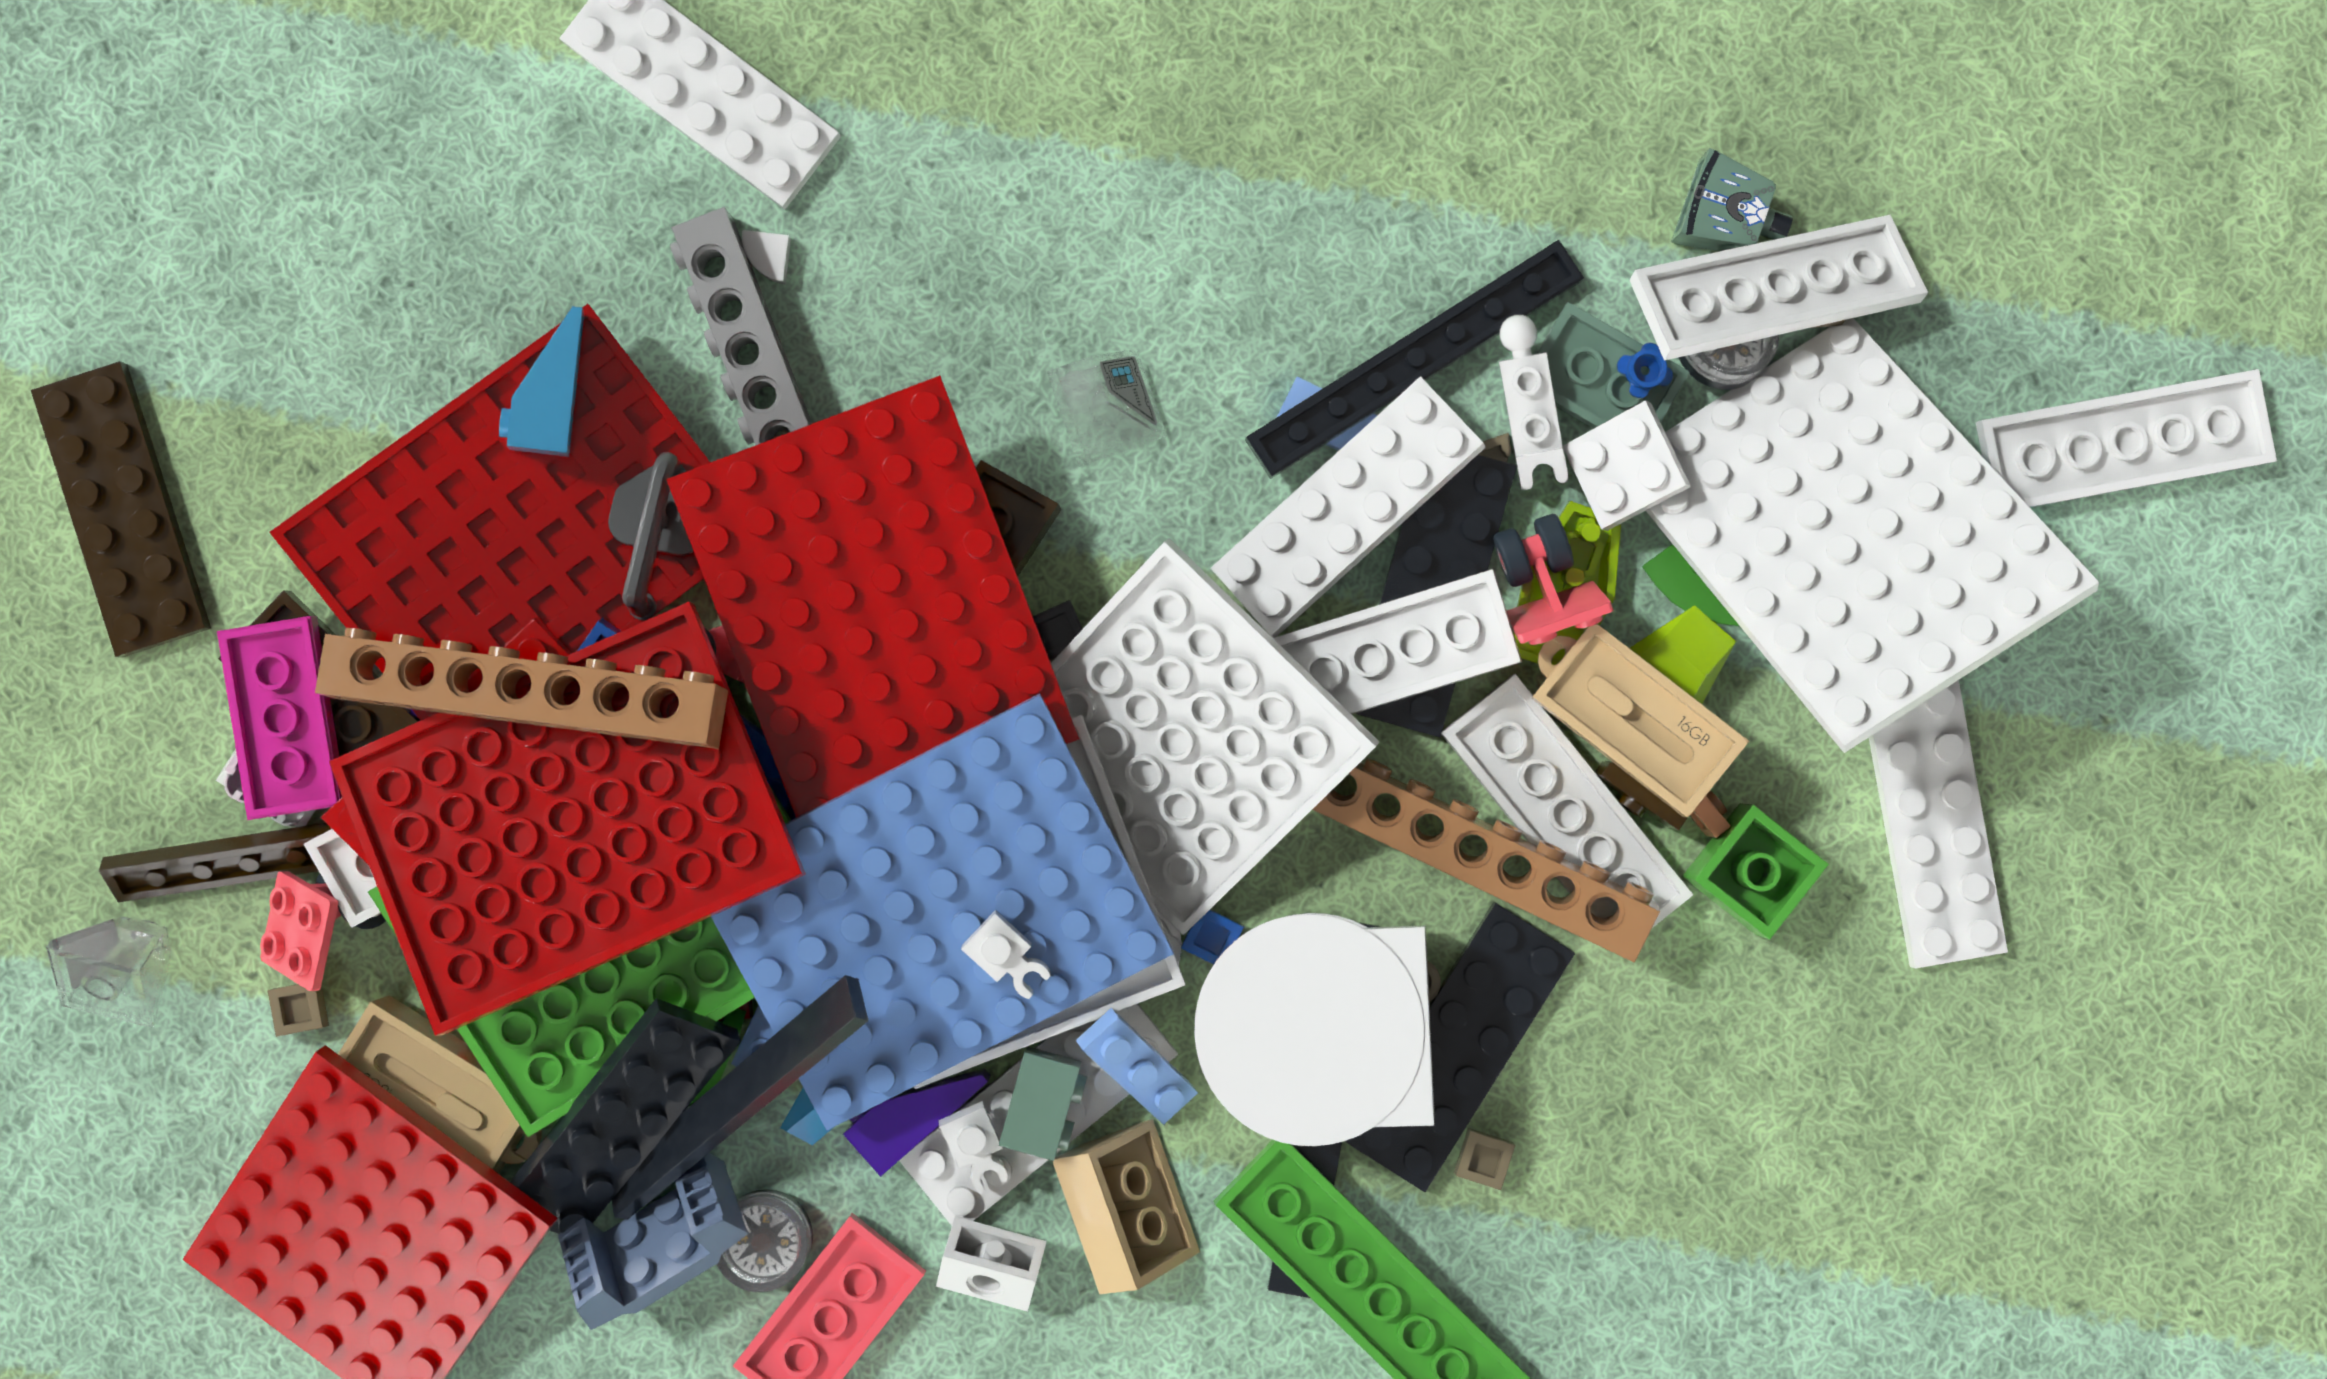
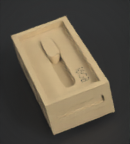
(1637, 717)
(437, 1081)

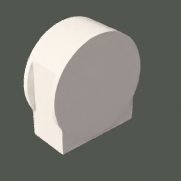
(1319, 1029)

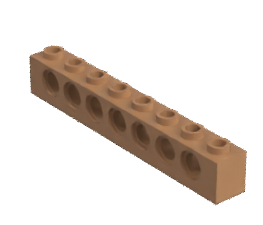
(348, 676)
(1620, 933)

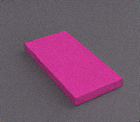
(277, 719)

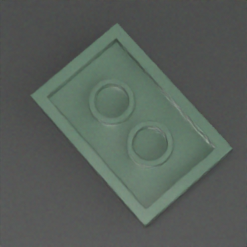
(1585, 372)

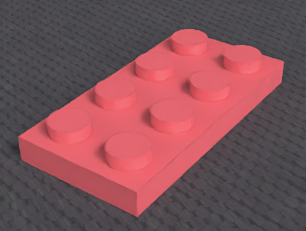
(833, 1308)

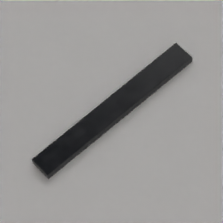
(1415, 355)
(746, 1091)

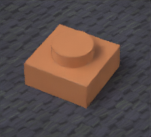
(1709, 816)

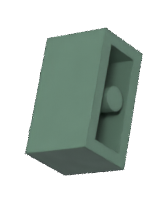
(1041, 1104)

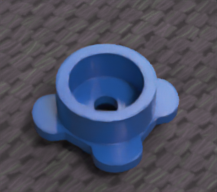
(1658, 371)

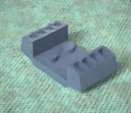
(655, 1247)

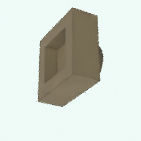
(297, 1009)
(1484, 1159)

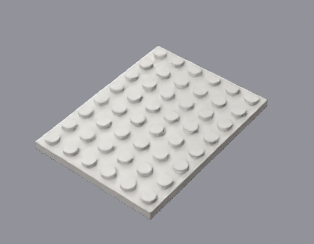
(1859, 534)

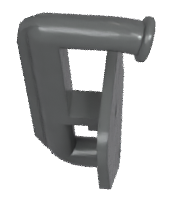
(649, 521)

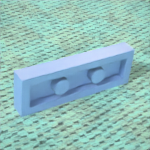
(1136, 1066)

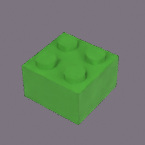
(1755, 870)

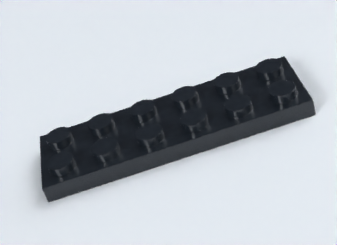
(1439, 545)
(1474, 1031)
(624, 1112)

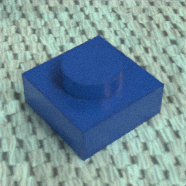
(1211, 936)

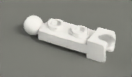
(1530, 403)

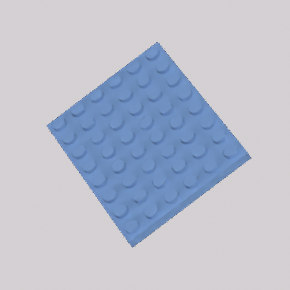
(911, 873)

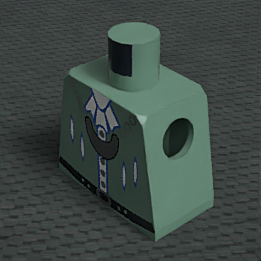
(1728, 207)

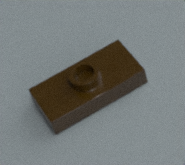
(1638, 798)

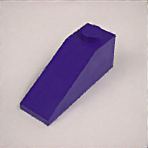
(900, 1123)

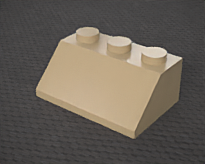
(1126, 1208)

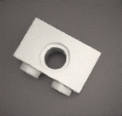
(991, 1263)

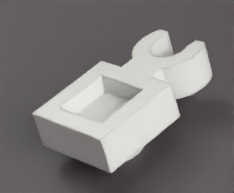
(1001, 949)
(973, 1140)

